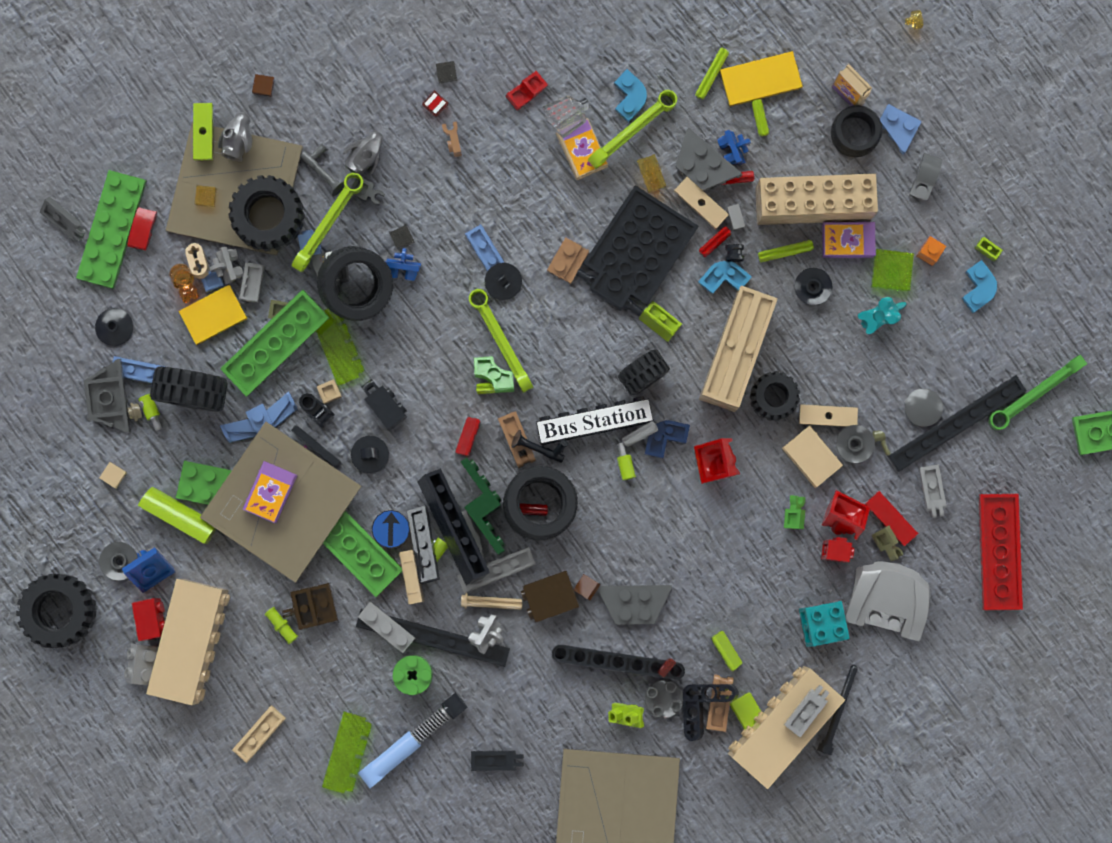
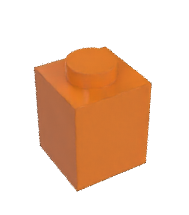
(931, 251)

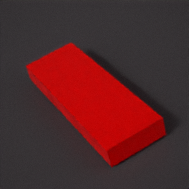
(889, 516)

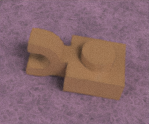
(453, 145)

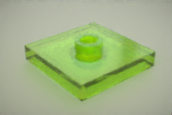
(892, 270)

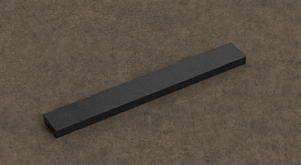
(957, 423)
(447, 641)

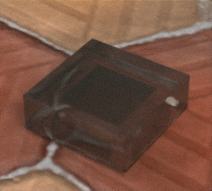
(446, 72)
(402, 237)

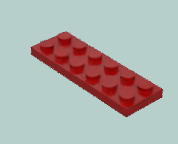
(1000, 552)

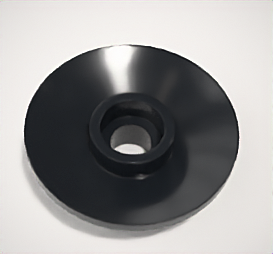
(818, 278)
(120, 333)

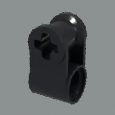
(316, 410)

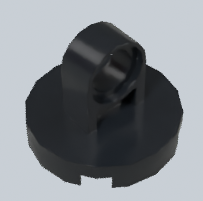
(370, 454)

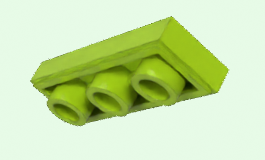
(202, 121)

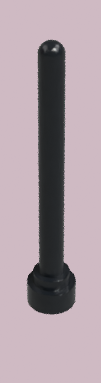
(826, 745)

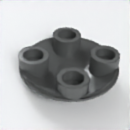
(923, 407)
(664, 699)

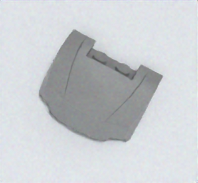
(890, 599)

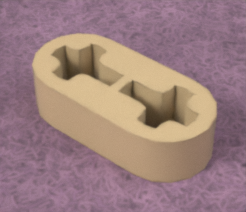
(200, 260)

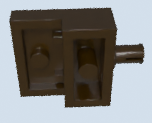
(312, 606)

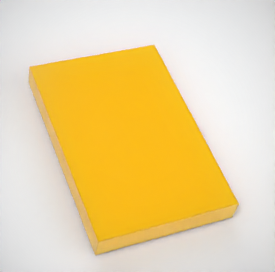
(213, 314)

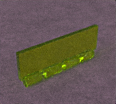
(337, 351)
(344, 751)

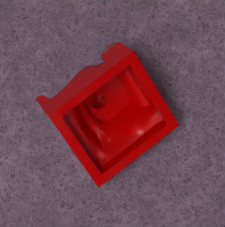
(715, 460)
(846, 515)

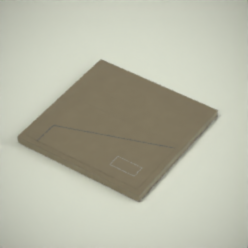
(213, 223)
(308, 516)
(617, 798)

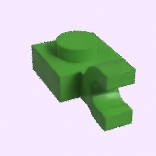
(795, 516)

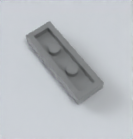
(386, 627)

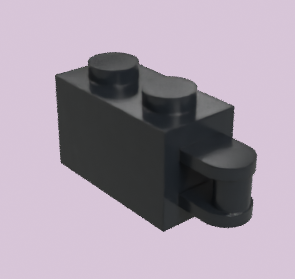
(383, 405)

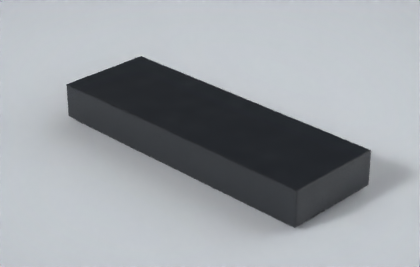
(316, 446)

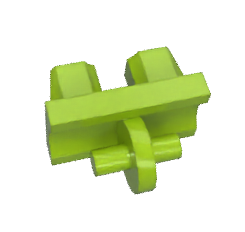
(626, 715)

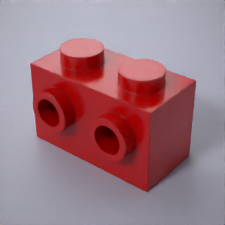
(837, 550)
(149, 618)

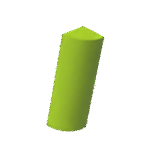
(177, 514)

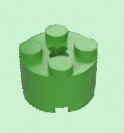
(401, 675)

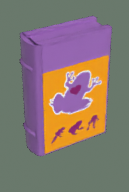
(848, 240)
(269, 492)

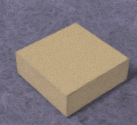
(329, 391)
(113, 475)

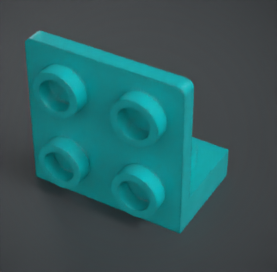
(824, 624)

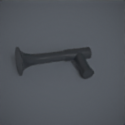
(519, 440)

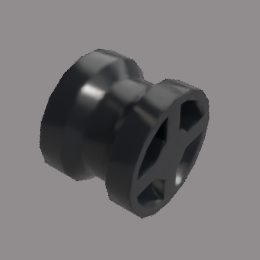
(734, 252)

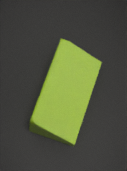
(660, 321)
(726, 650)
(745, 709)

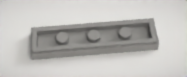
(502, 568)

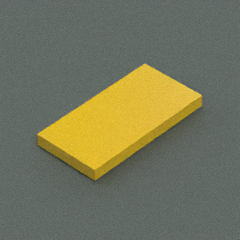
(761, 79)

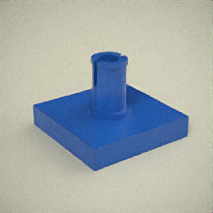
(148, 569)

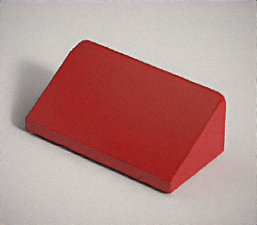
(468, 436)

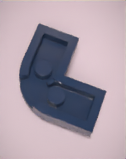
(666, 431)

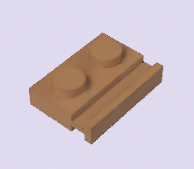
(568, 260)

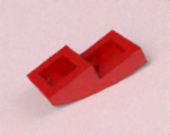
(527, 90)
(141, 229)

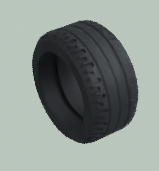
(856, 112)

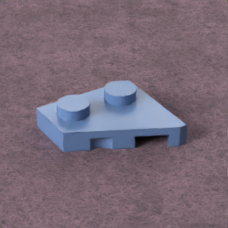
(900, 126)

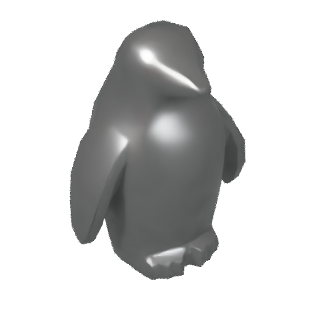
(236, 138)
(364, 153)

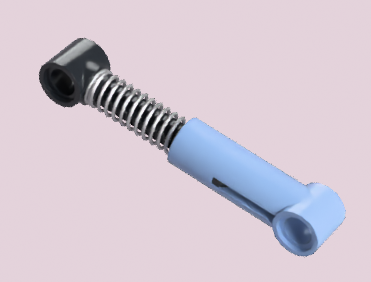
(411, 741)

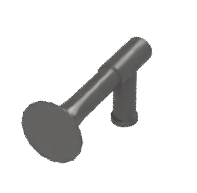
(336, 186)

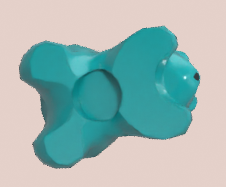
(885, 313)

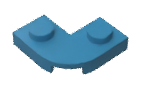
(635, 95)
(723, 271)
(985, 286)

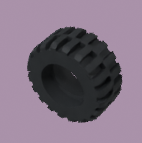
(249, 195)
(188, 389)
(31, 610)

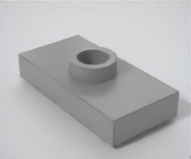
(252, 282)

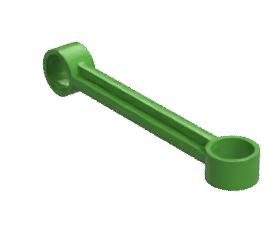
(1038, 391)

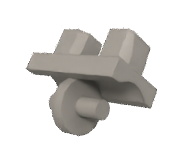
(224, 267)
(489, 635)

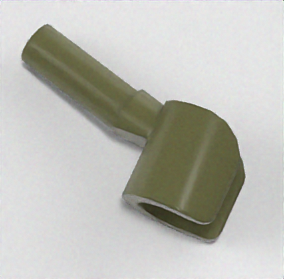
(880, 436)

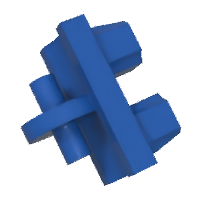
(736, 155)
(411, 268)

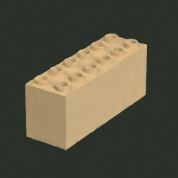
(816, 199)
(738, 349)
(188, 642)
(771, 746)

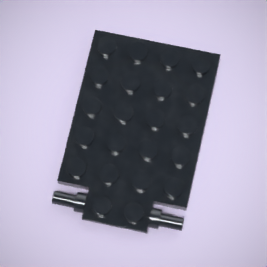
(637, 251)

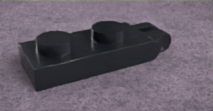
(495, 760)

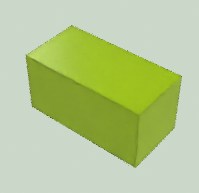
(988, 249)

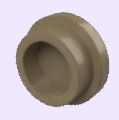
(134, 412)

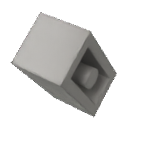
(735, 217)

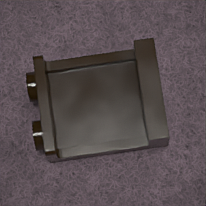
(549, 596)

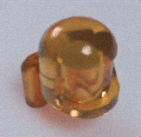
(183, 279)

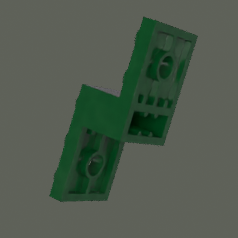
(483, 505)

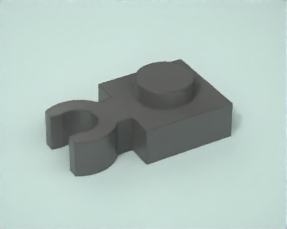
(367, 191)

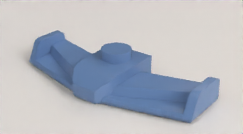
(257, 417)

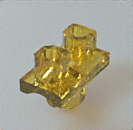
(651, 173)

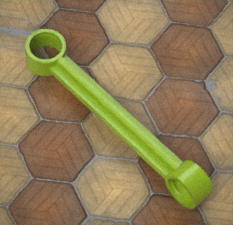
(603, 153)
(304, 256)
(502, 342)

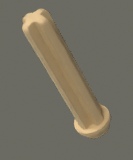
(491, 602)

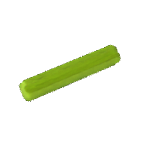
(712, 73)
(785, 251)

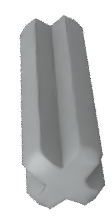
(640, 434)

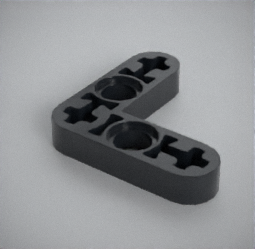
(697, 702)

